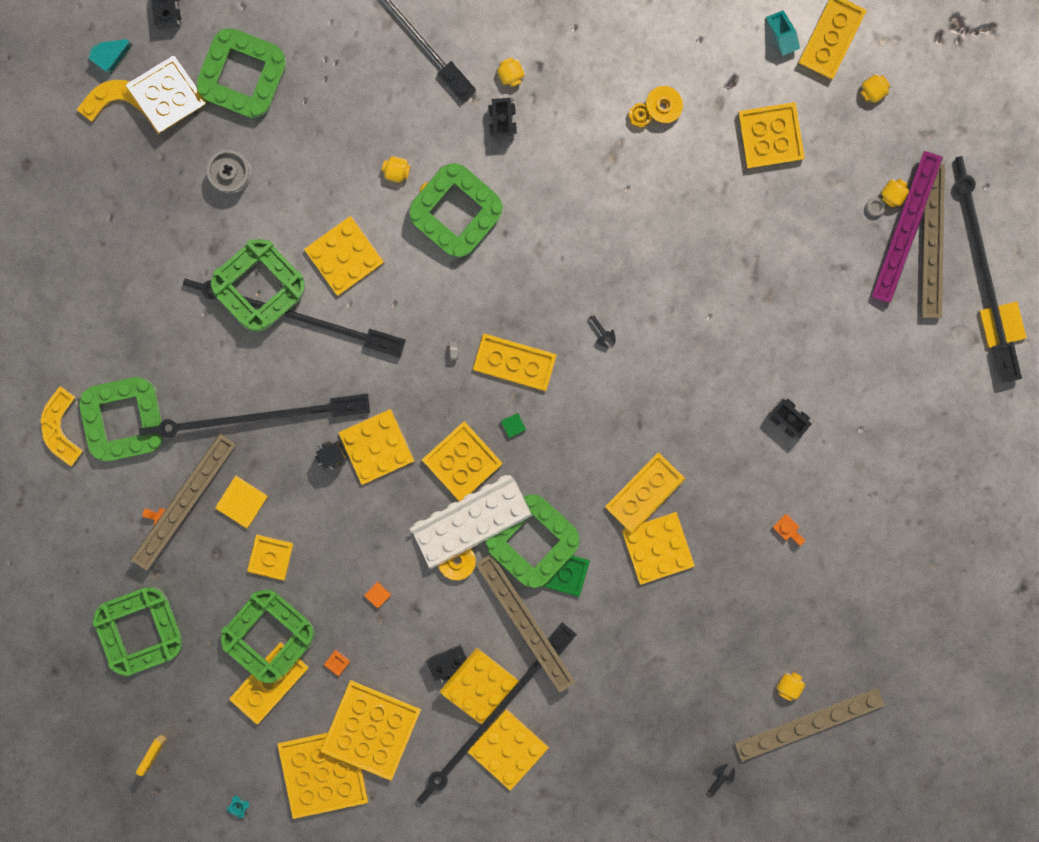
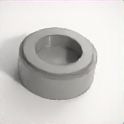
(875, 206)
(453, 351)

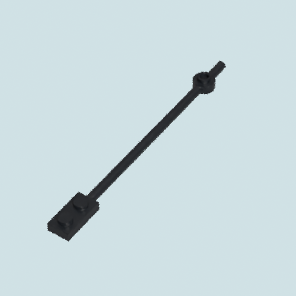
(449, 72)
(373, 340)
(1004, 352)
(339, 406)
(559, 639)

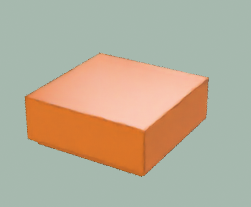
(377, 595)
(337, 663)

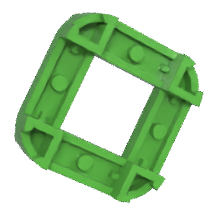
(267, 84)
(433, 192)
(238, 265)
(94, 423)
(552, 561)
(248, 616)
(111, 639)

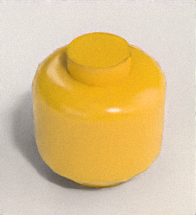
(511, 72)
(875, 88)
(396, 169)
(895, 192)
(791, 686)

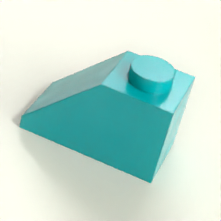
(783, 32)
(109, 53)

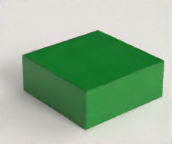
(513, 425)

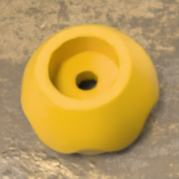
(634, 115)

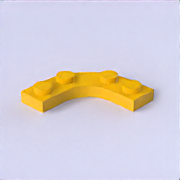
(103, 95)
(51, 427)

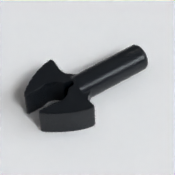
(601, 331)
(720, 780)

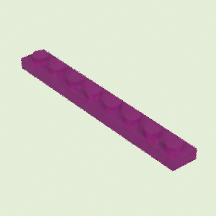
(907, 226)

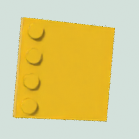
(370, 730)
(318, 780)

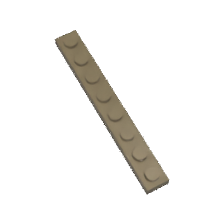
(933, 249)
(183, 501)
(525, 623)
(809, 724)

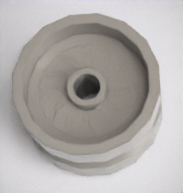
(221, 163)

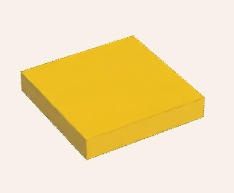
(1011, 322)
(241, 502)
(270, 557)
(151, 755)

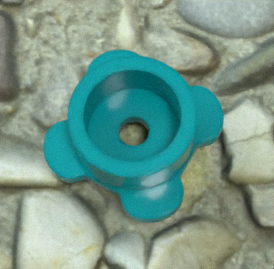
(233, 809)

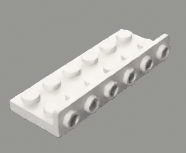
(471, 521)

